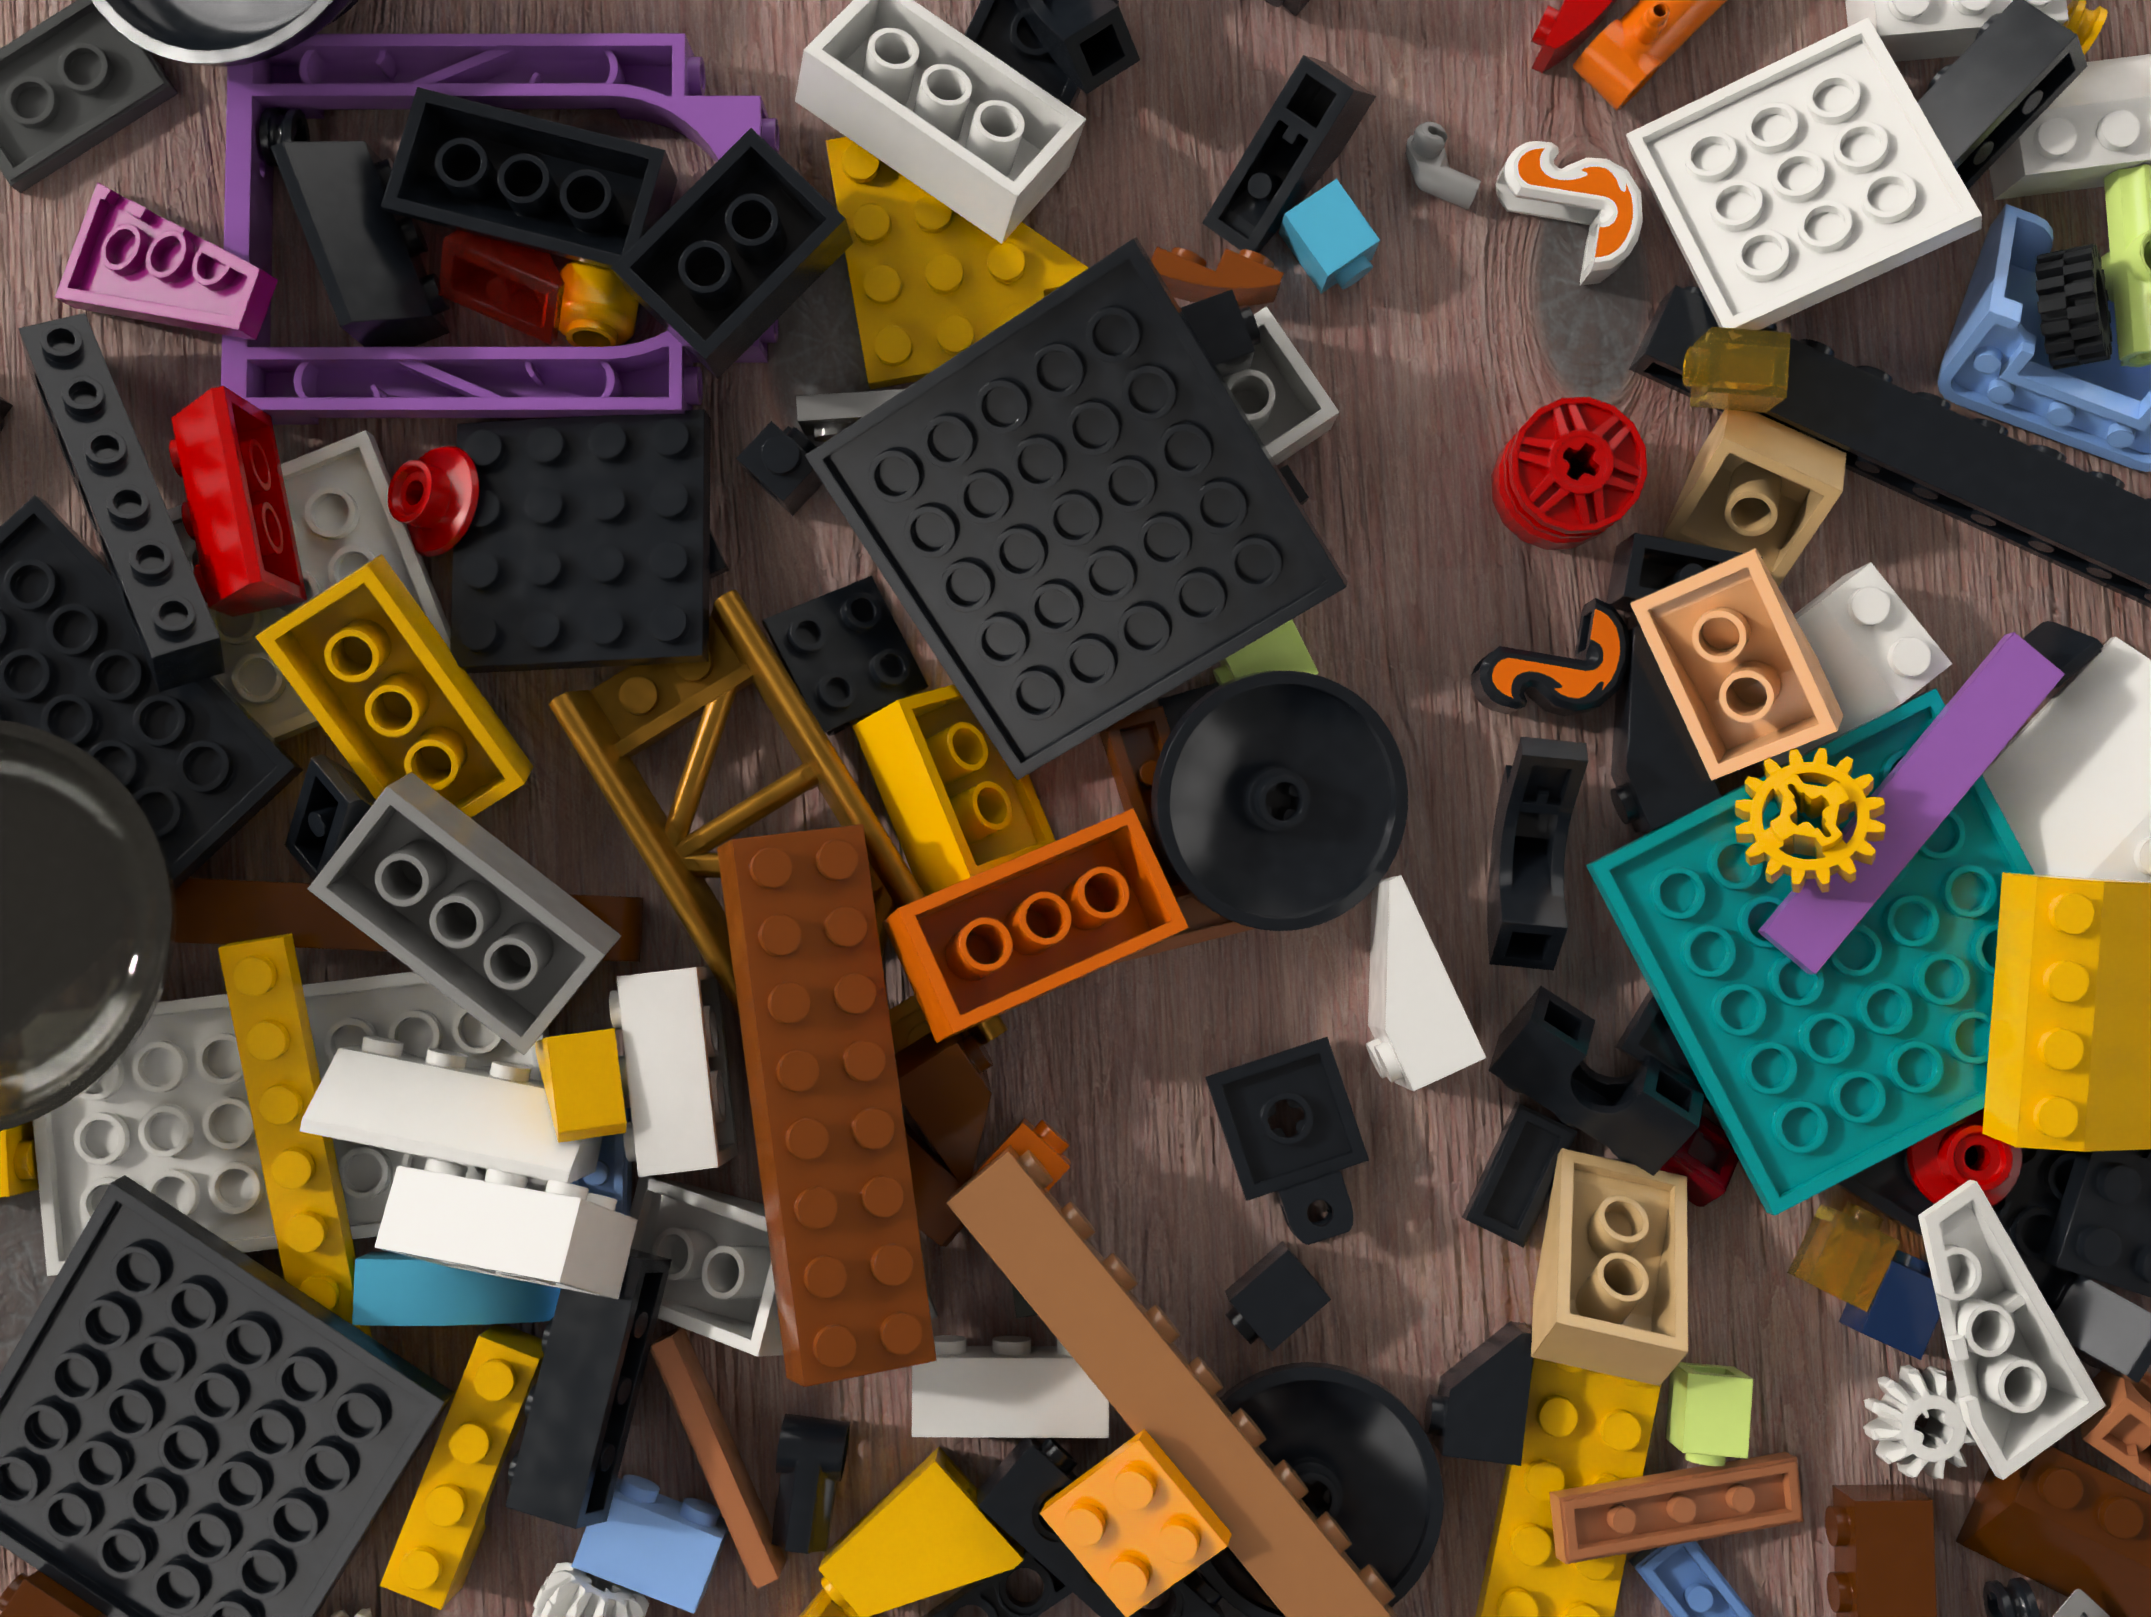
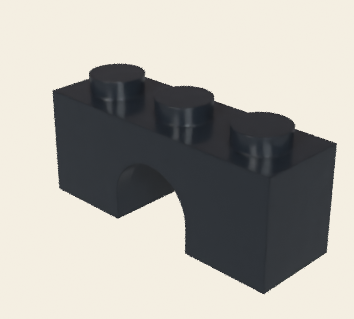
(1634, 1115)

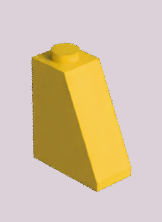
(917, 1543)

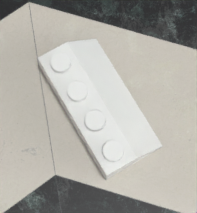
(2084, 134)
(445, 1111)

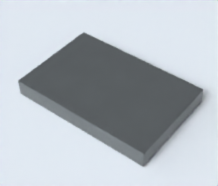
(70, 90)

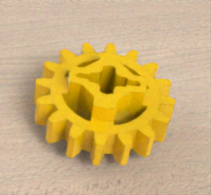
(1832, 802)

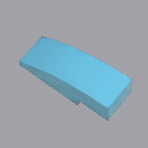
(414, 1292)

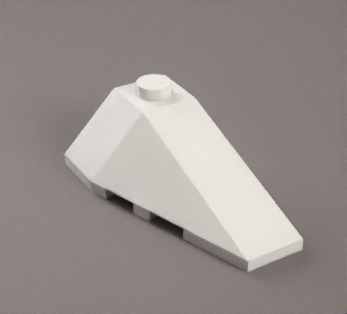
(2005, 1347)

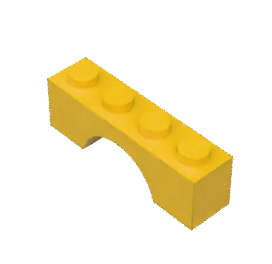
(465, 1463)

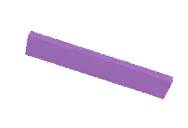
(1919, 797)

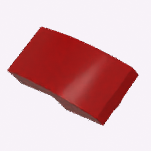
(1566, 29)

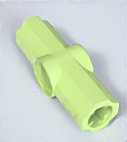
(2129, 261)

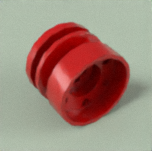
(1532, 479)

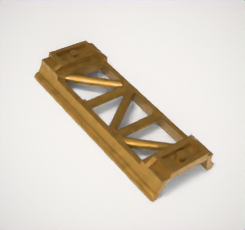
(655, 700)

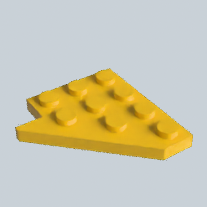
(927, 275)

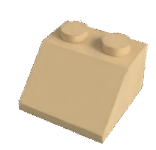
(1758, 490)

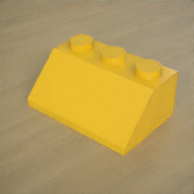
(948, 789)

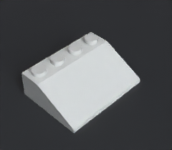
(2082, 773)

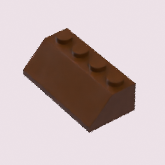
(2067, 1530)

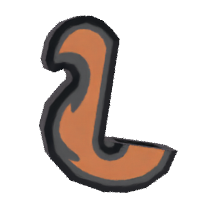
(1558, 682)

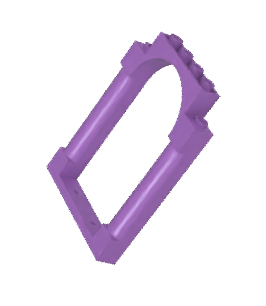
(635, 73)

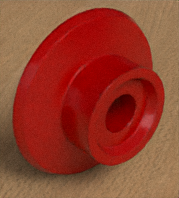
(435, 498)
(1940, 1166)

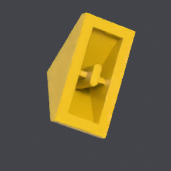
(583, 1084)

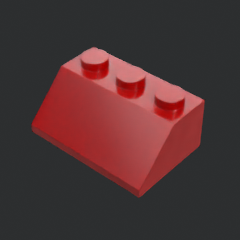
(236, 505)

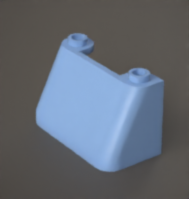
(2002, 367)

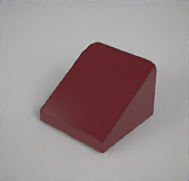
(1706, 1161)

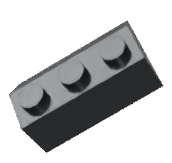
(360, 250)

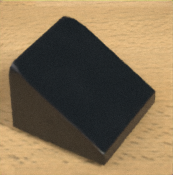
(2063, 647)

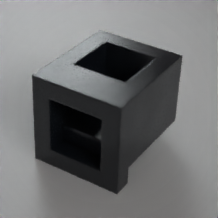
(780, 466)

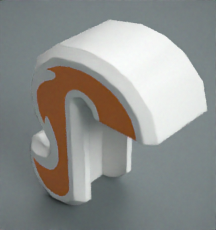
(1583, 193)

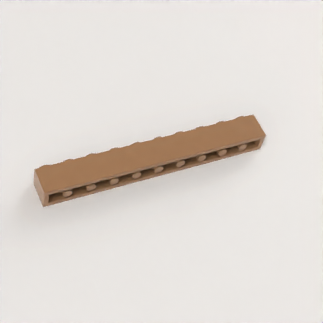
(1156, 1389)

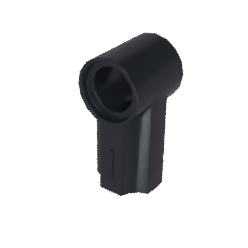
(810, 1464)

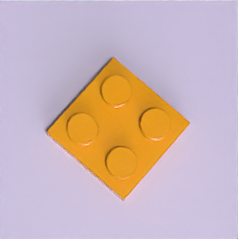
(1136, 1523)

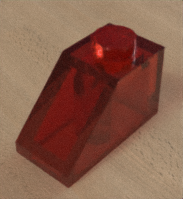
(503, 283)

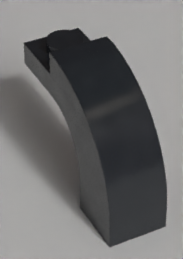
(1082, 37)
(1529, 853)

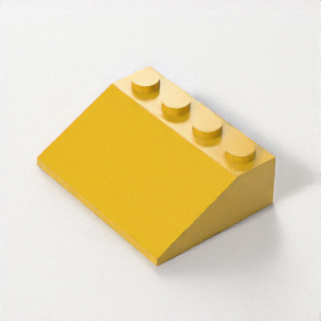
(2071, 1015)

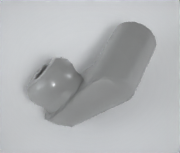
(1432, 170)

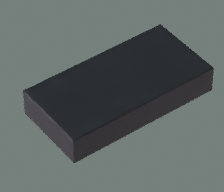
(1518, 1174)

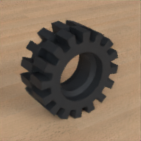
(2073, 306)

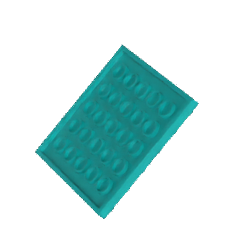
(1874, 1045)

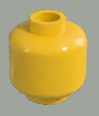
(595, 307)

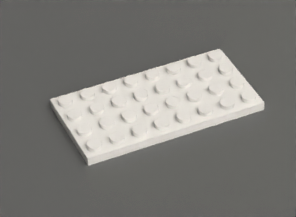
(184, 1125)

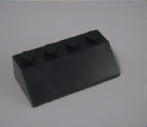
(526, 180)

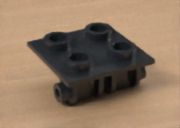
(845, 654)

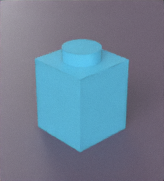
(1330, 238)

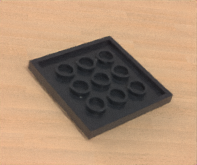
(585, 544)

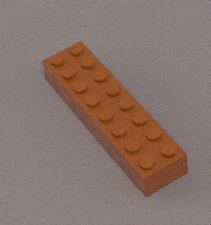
(826, 1104)

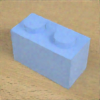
(655, 1544)

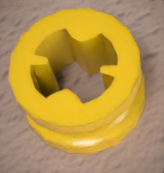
(2085, 22)

